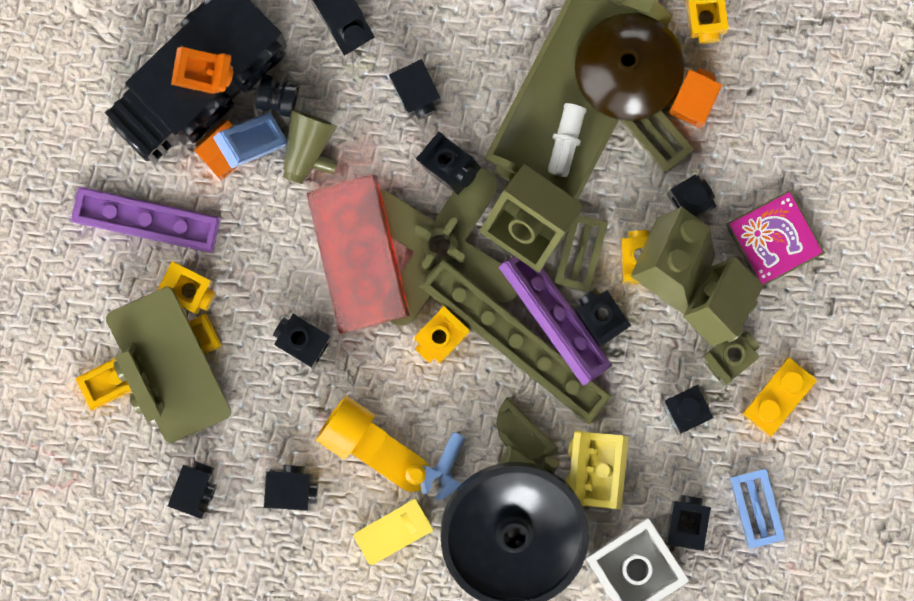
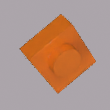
(202, 70)

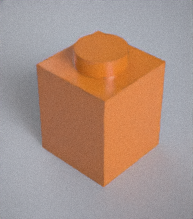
(696, 97)

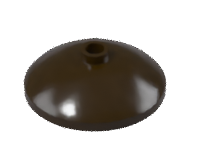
(634, 90)

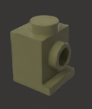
(722, 366)

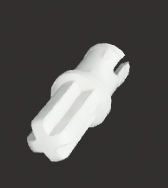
(566, 140)

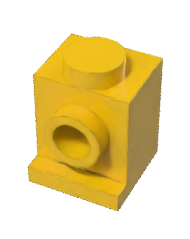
(707, 32)
(635, 241)
(178, 277)
(454, 331)

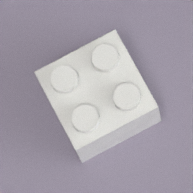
(637, 565)

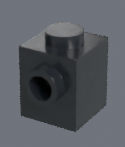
(301, 340)
(290, 489)

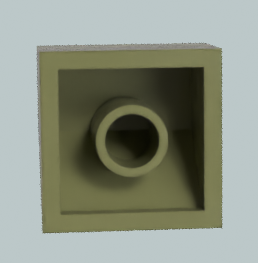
(675, 258)

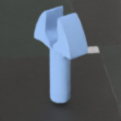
(444, 468)

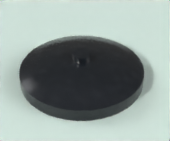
(514, 534)

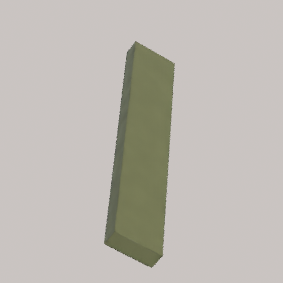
(513, 340)

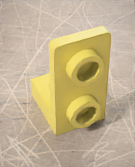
(393, 532)

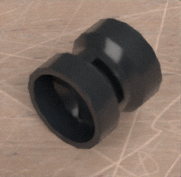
(285, 97)

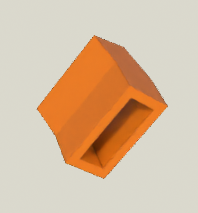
(211, 154)

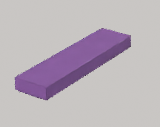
(145, 219)
(557, 319)

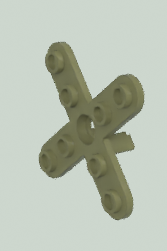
(456, 224)

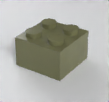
(531, 218)

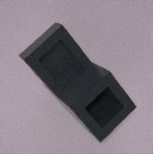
(344, 23)

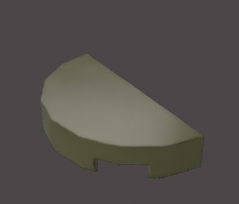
(521, 433)

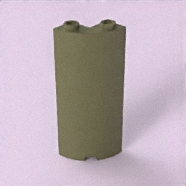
(551, 83)

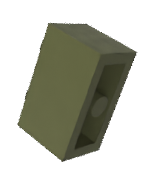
(723, 302)

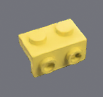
(598, 468)

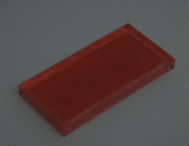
(358, 254)

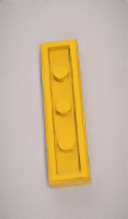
(103, 384)

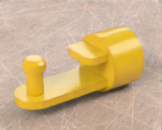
(352, 432)

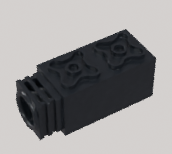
(158, 114)

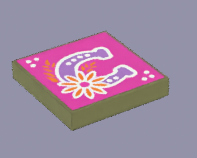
(775, 238)

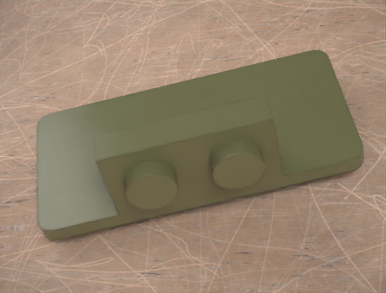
(166, 366)

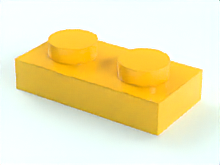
(779, 397)

